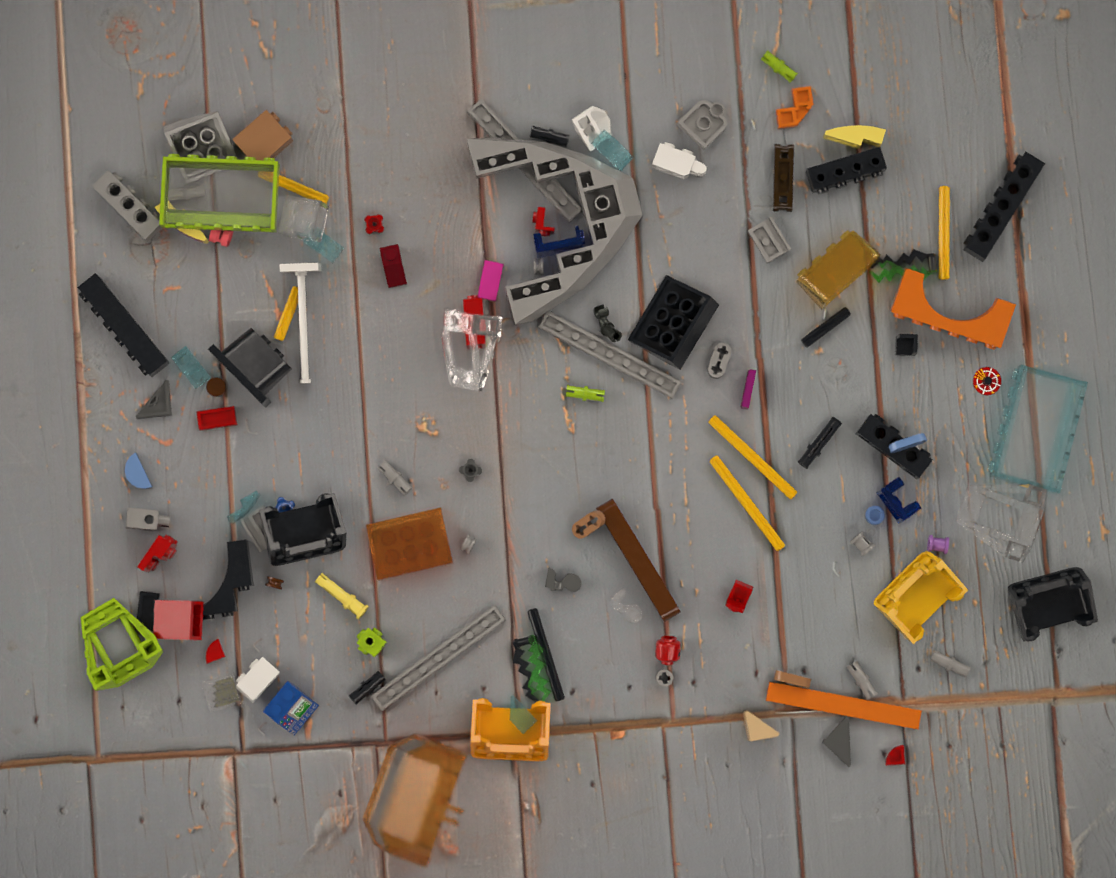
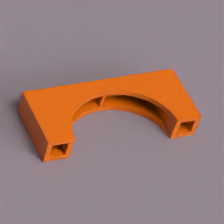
(986, 328)

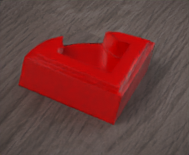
(214, 651)
(896, 756)

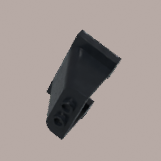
(253, 363)

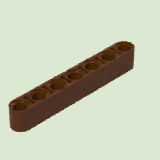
(639, 560)

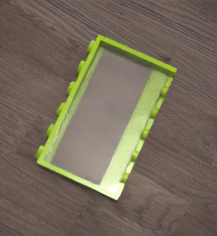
(219, 193)

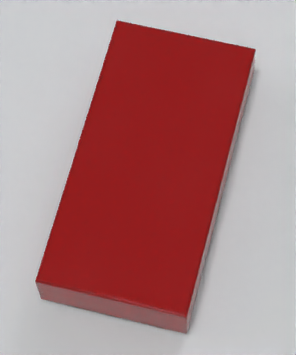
(216, 418)

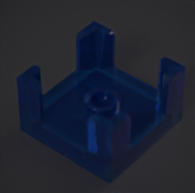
(894, 504)

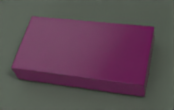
(748, 389)

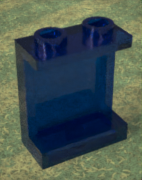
(560, 246)

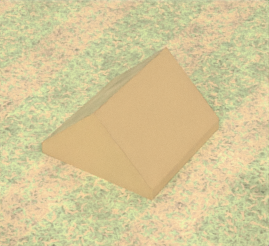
(756, 728)

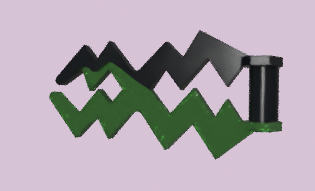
(896, 266)
(534, 675)

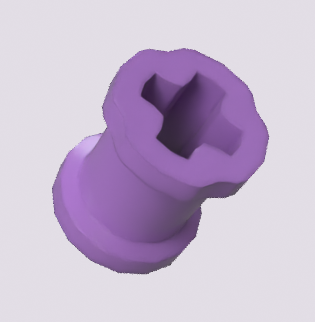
(938, 544)

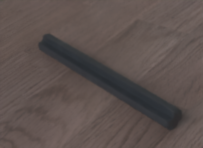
(546, 654)

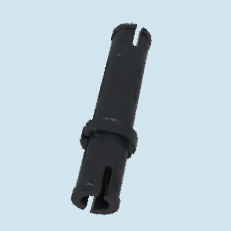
(805, 460)

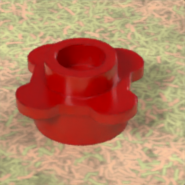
(374, 219)

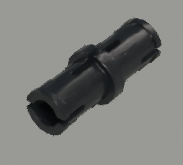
(549, 136)
(367, 687)

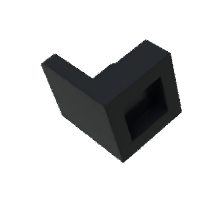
(906, 344)

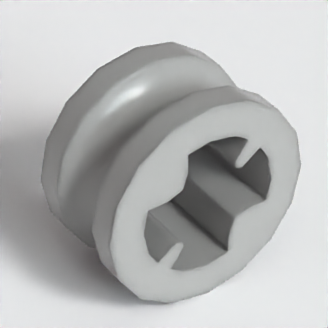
(538, 266)
(468, 544)
(660, 682)

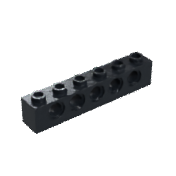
(1032, 167)

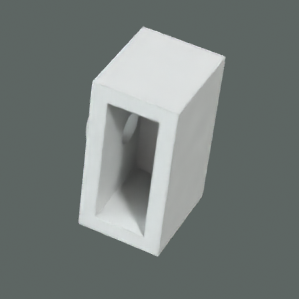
(257, 679)

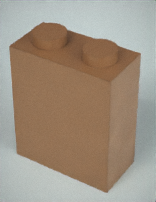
(263, 137)

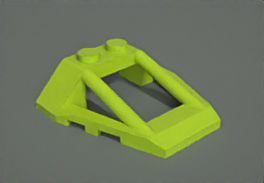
(112, 675)

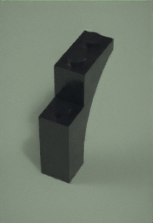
(238, 576)

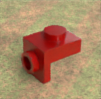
(538, 218)
(739, 596)

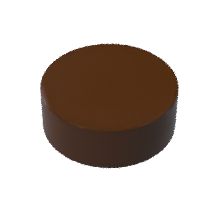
(216, 387)

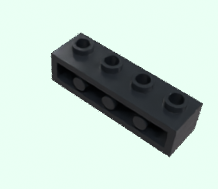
(845, 170)

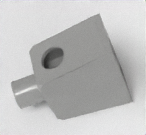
(136, 517)

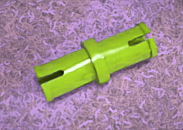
(779, 66)
(585, 393)

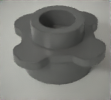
(470, 465)

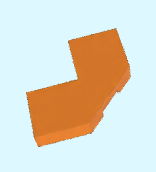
(802, 104)

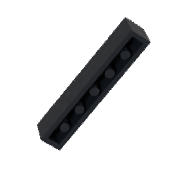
(123, 325)

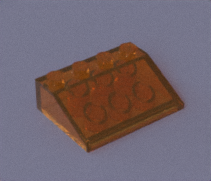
(409, 544)

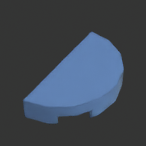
(136, 474)

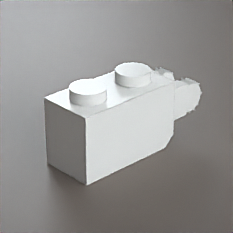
(677, 162)

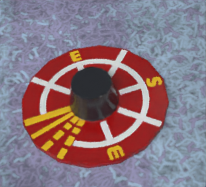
(987, 381)

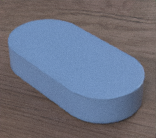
(907, 443)

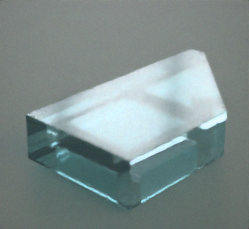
(520, 715)

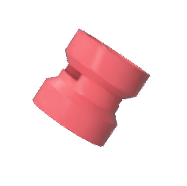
(221, 236)

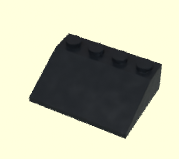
(673, 322)

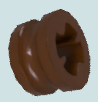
(274, 582)

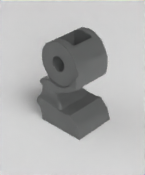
(570, 581)

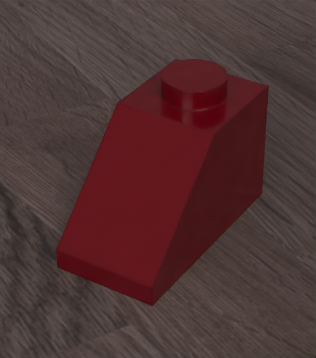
(393, 265)

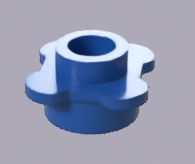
(282, 502)

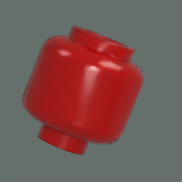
(668, 650)

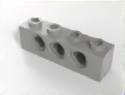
(104, 187)

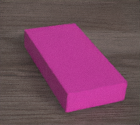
(490, 280)

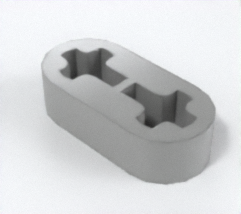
(723, 363)

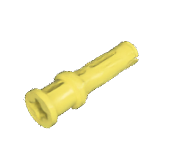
(349, 601)

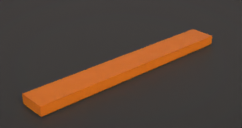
(843, 705)

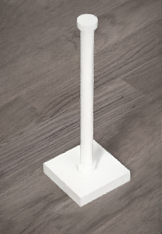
(300, 271)

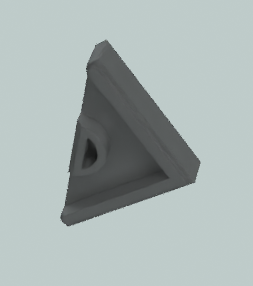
(159, 404)
(839, 741)

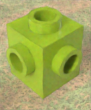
(378, 641)

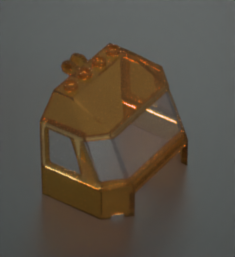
(413, 797)

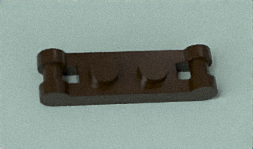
(783, 177)

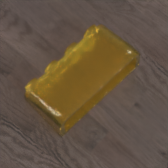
(837, 268)

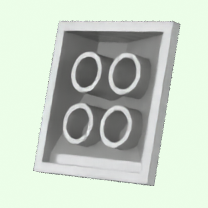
(200, 136)

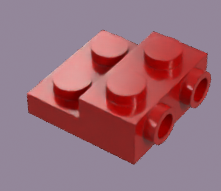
(161, 549)

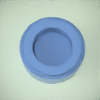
(874, 515)

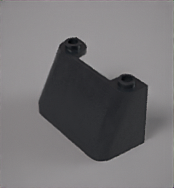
(303, 531)
(1052, 601)

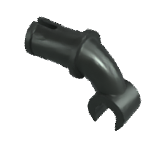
(607, 328)

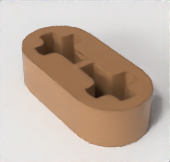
(586, 520)
(792, 679)

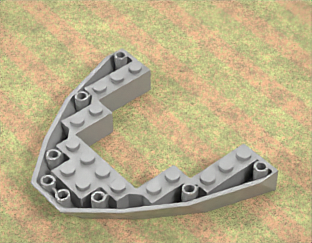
(607, 203)

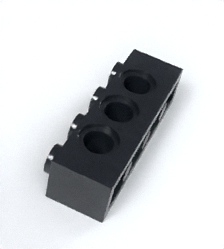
(867, 433)

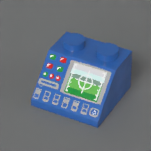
(290, 708)

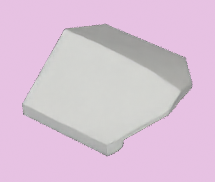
(591, 124)

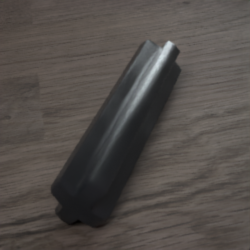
(825, 327)

